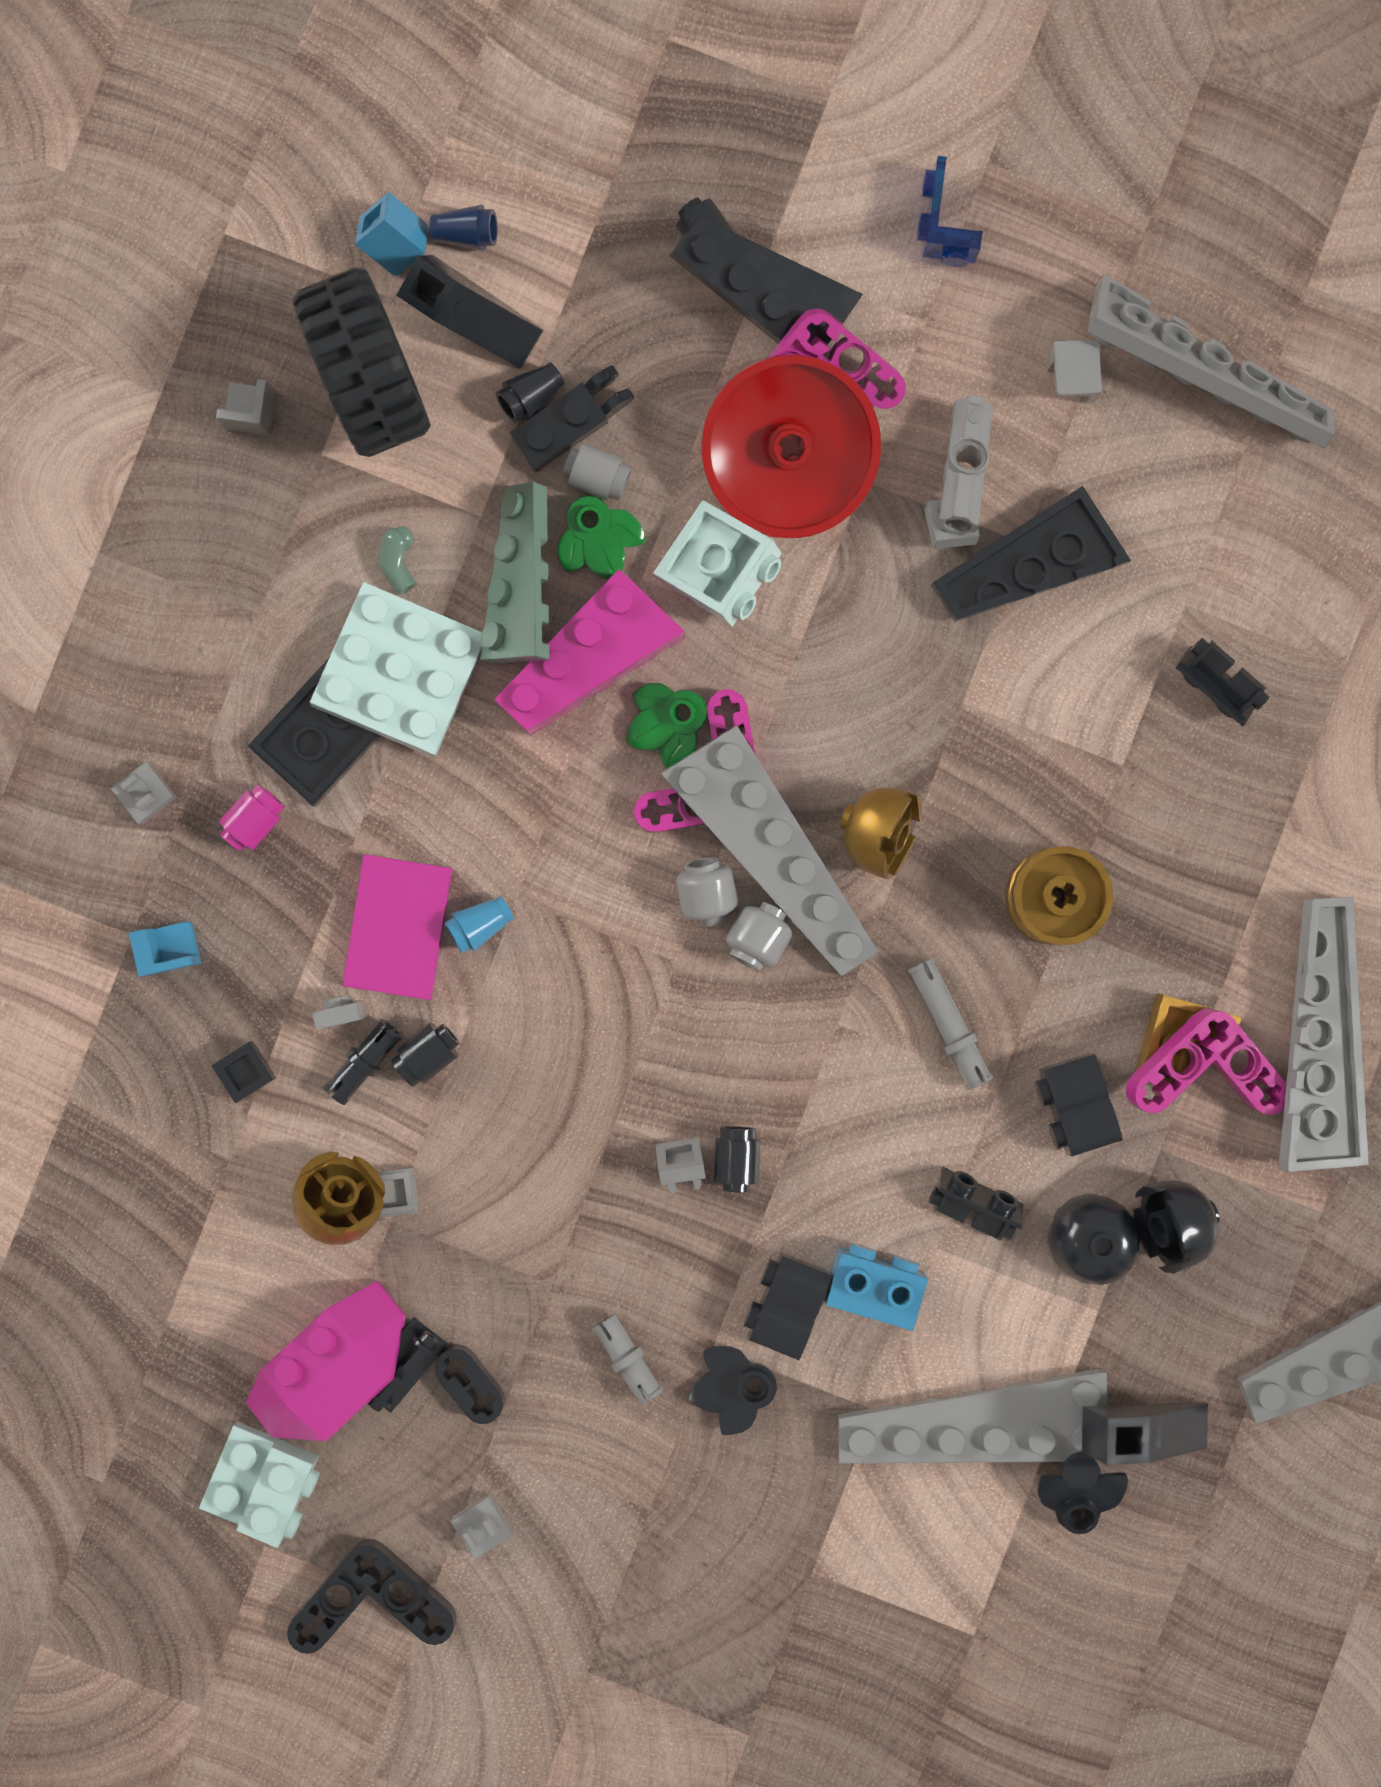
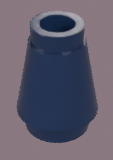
(465, 227)

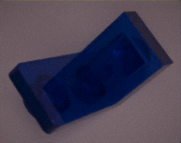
(952, 245)

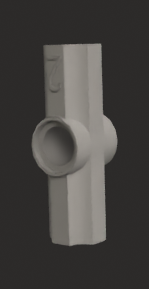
(964, 486)

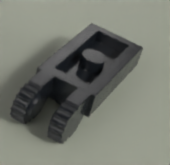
(569, 420)

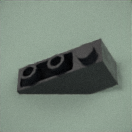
(469, 310)
(1143, 1431)

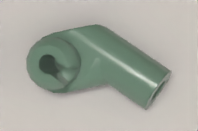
(391, 558)

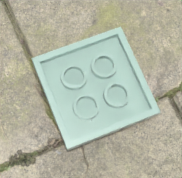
(398, 670)

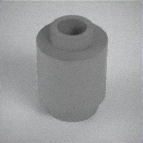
(597, 472)

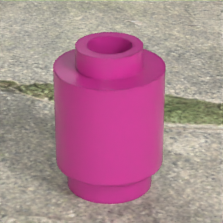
(251, 818)

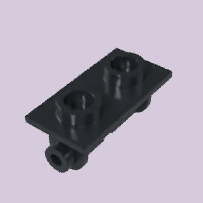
(1235, 696)
(996, 1210)
(416, 1354)

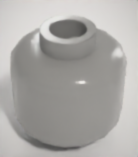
(706, 891)
(759, 936)

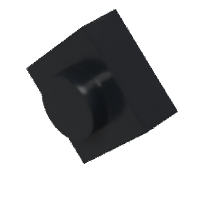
(244, 1071)

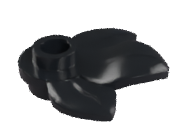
(725, 1388)
(1084, 1488)

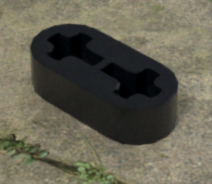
(478, 1377)

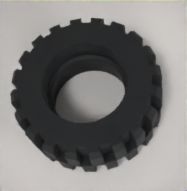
(361, 362)

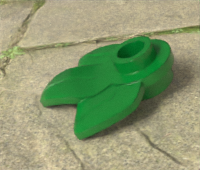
(601, 544)
(660, 725)

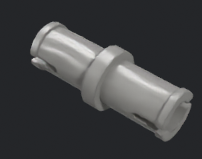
(627, 1359)

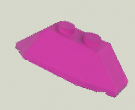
(330, 1367)

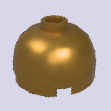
(880, 829)
(337, 1198)

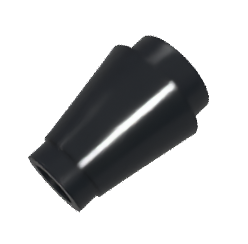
(529, 391)

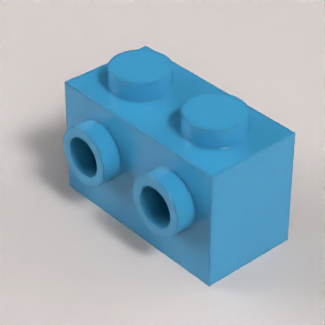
(876, 1286)

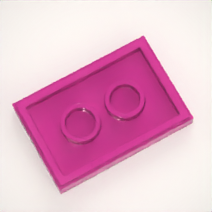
(397, 927)

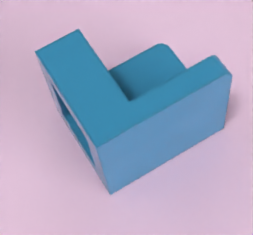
(391, 234)
(165, 949)

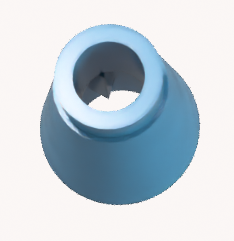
(478, 923)

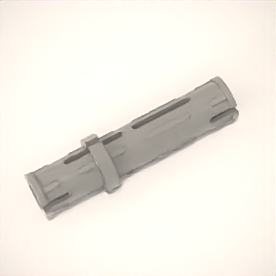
(958, 1039)

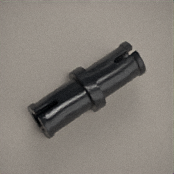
(363, 1062)

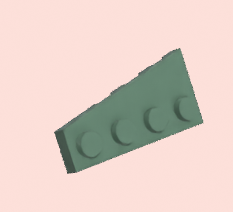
(514, 596)

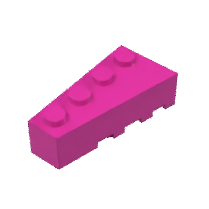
(597, 647)

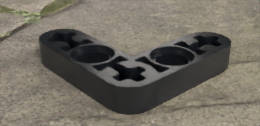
(362, 1583)

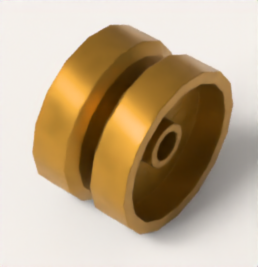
(1085, 892)

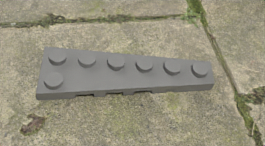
(1123, 320)
(751, 819)
(1325, 1066)
(1317, 1369)
(996, 1425)

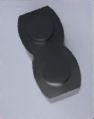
(1078, 1105)
(788, 1305)

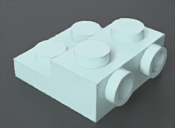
(719, 563)
(261, 1484)

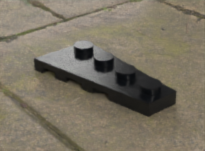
(760, 282)
(1040, 555)

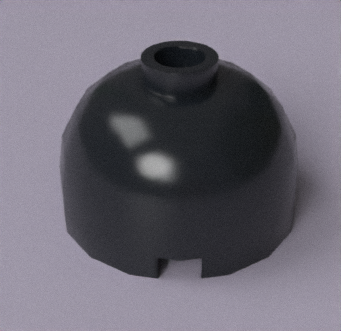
(1176, 1224)
(1094, 1239)

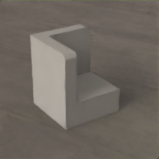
(1076, 368)
(249, 408)

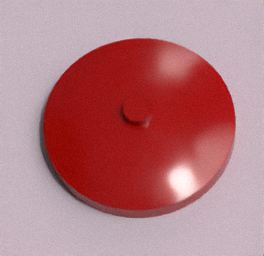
(791, 446)

